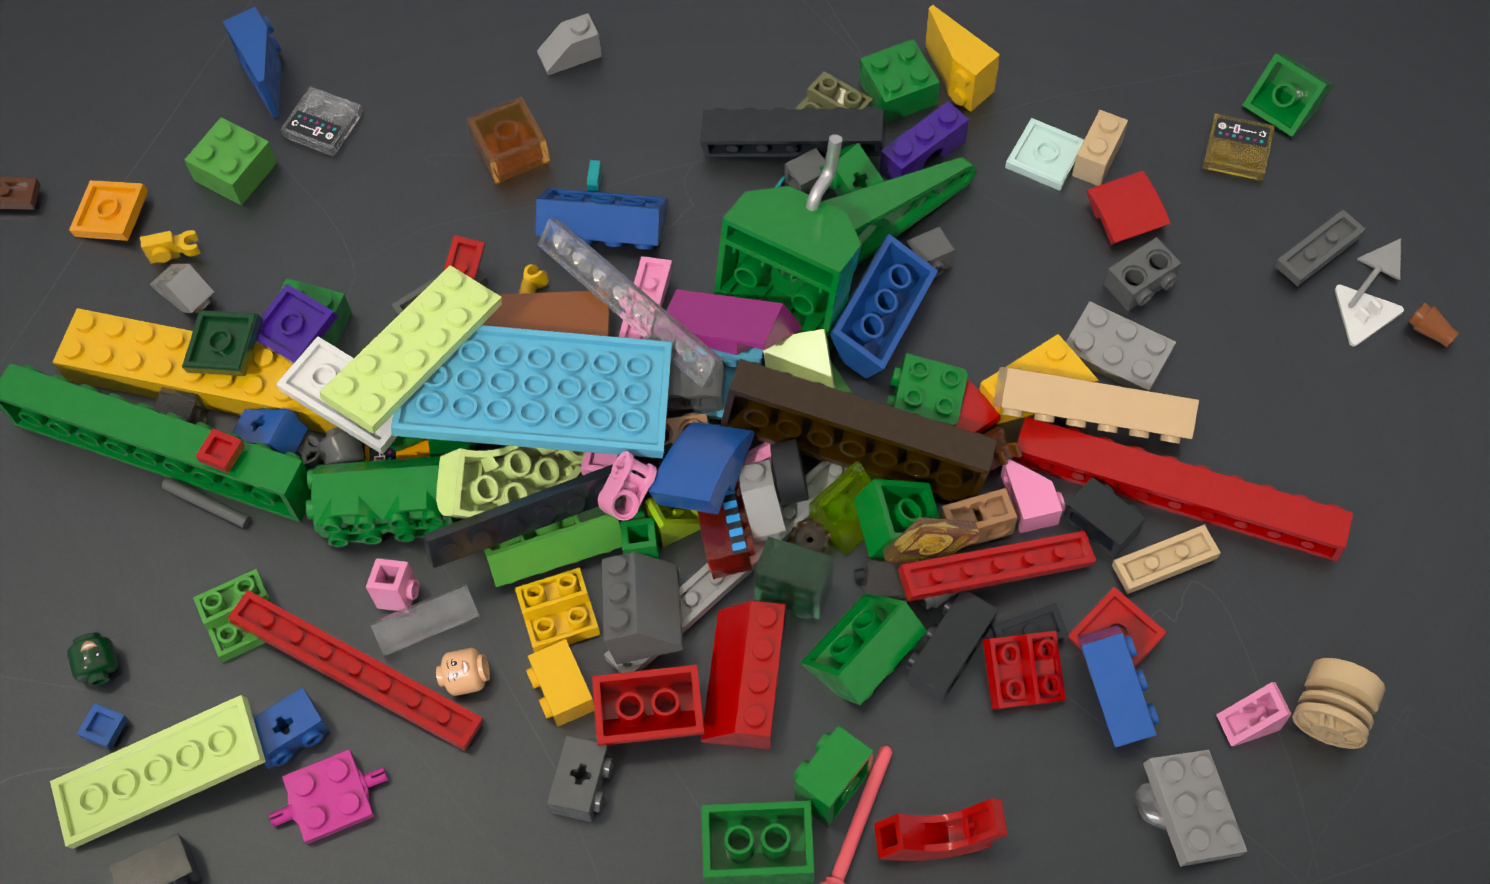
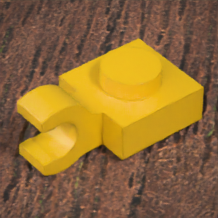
(165, 246)

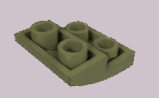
(830, 92)

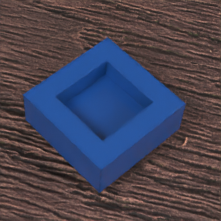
(102, 726)

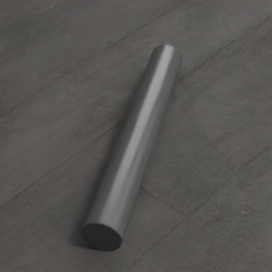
(206, 502)

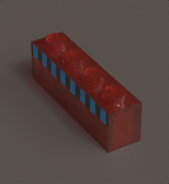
(724, 537)

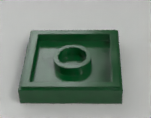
(222, 343)

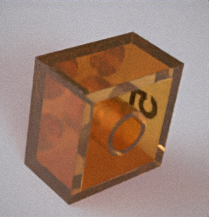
(508, 140)

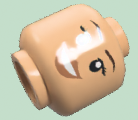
(463, 671)

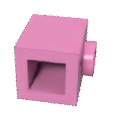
(392, 585)

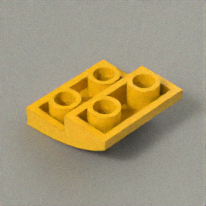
(557, 610)

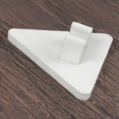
(1366, 316)

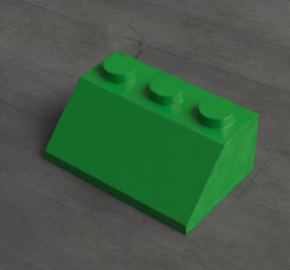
(864, 646)

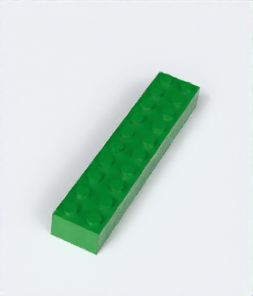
(151, 440)

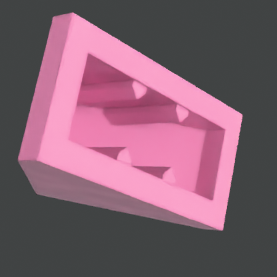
(1255, 715)

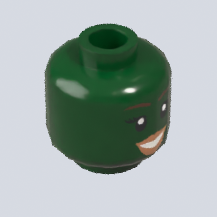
(92, 659)

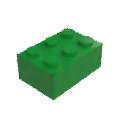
(758, 843)

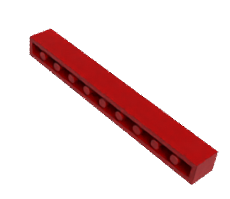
(1186, 489)

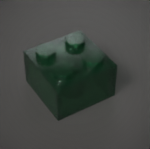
(793, 578)

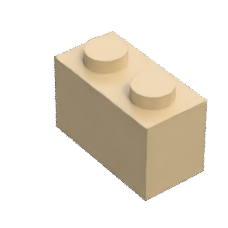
(1099, 148)

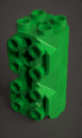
(374, 498)

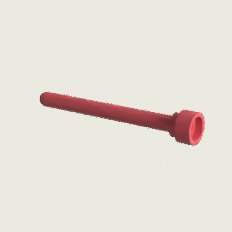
(860, 817)

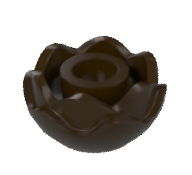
(813, 529)

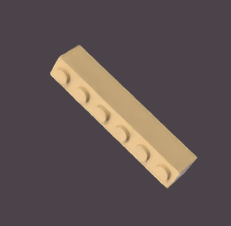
(1095, 403)

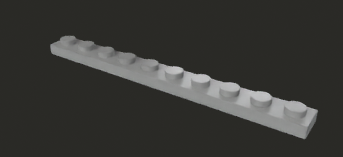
(703, 591)

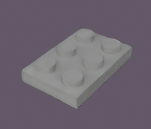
(1119, 348)
(1194, 807)

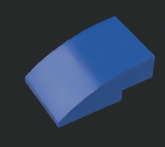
(701, 467)

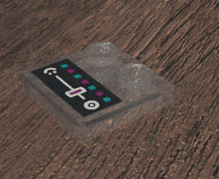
(321, 121)

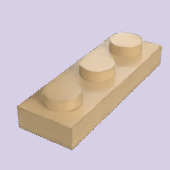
(1166, 559)

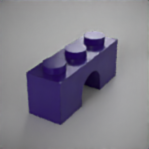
(939, 131)

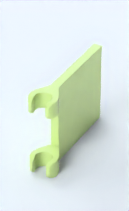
(803, 356)

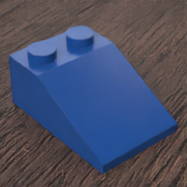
(257, 54)

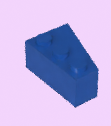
(1119, 685)

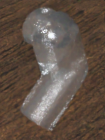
(1148, 806)

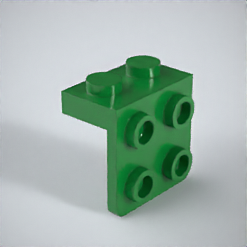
(928, 389)

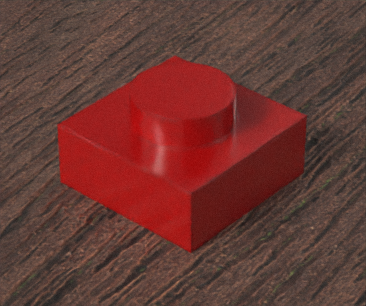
(220, 450)

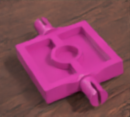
(328, 796)

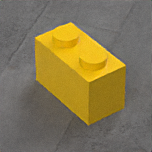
(561, 682)

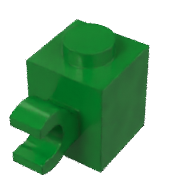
(640, 535)

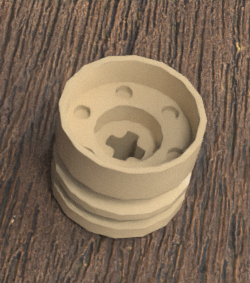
(1339, 703)

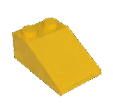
(961, 59)

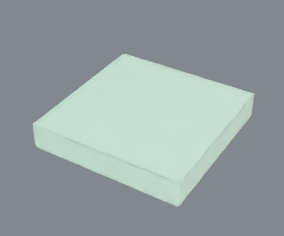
(1045, 154)

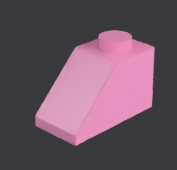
(1032, 497)

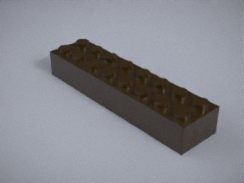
(851, 429)

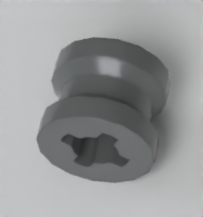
(308, 446)

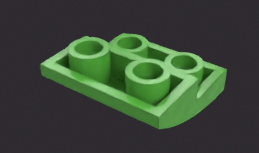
(217, 605)

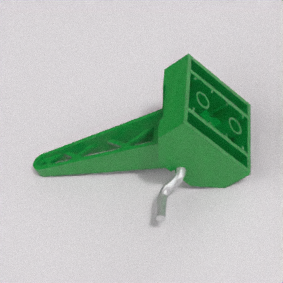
(805, 250)

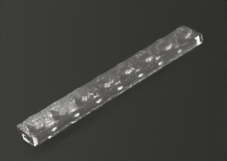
(629, 302)

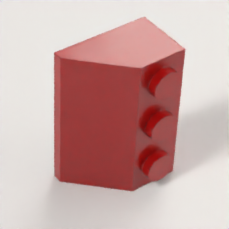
(647, 705)

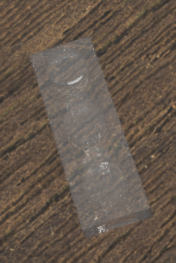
(424, 619)

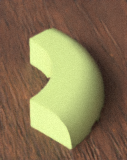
(487, 479)

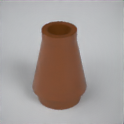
(1433, 324)

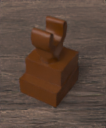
(1003, 449)

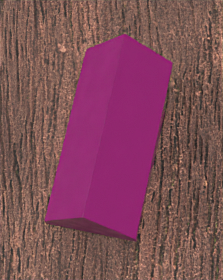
(733, 322)

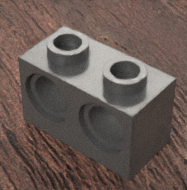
(1139, 269)

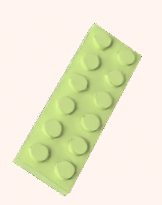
(410, 349)
(157, 771)

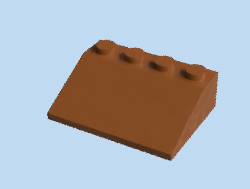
(554, 311)

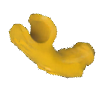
(533, 279)

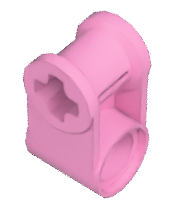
(629, 485)

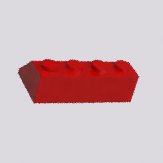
(745, 675)

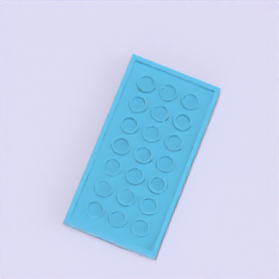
(546, 393)

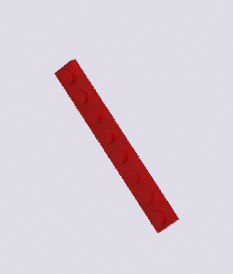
(356, 670)

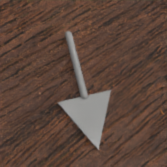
(1384, 259)

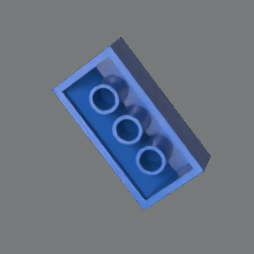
(604, 216)
(881, 307)

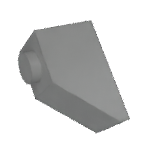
(570, 45)
(183, 288)
(762, 501)

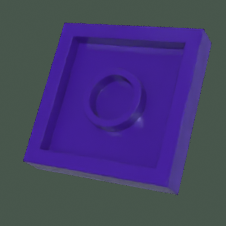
(293, 323)

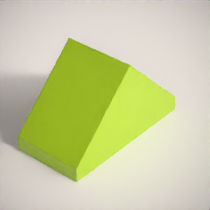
(672, 522)

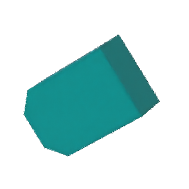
(594, 175)

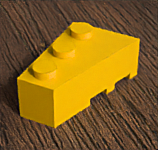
(1050, 358)

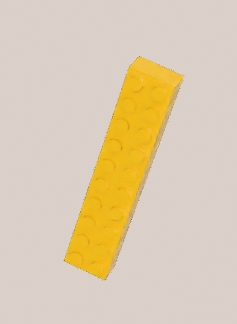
(147, 356)

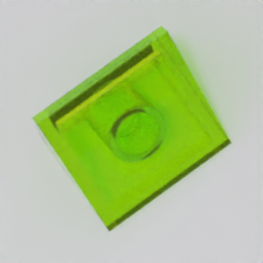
(837, 511)

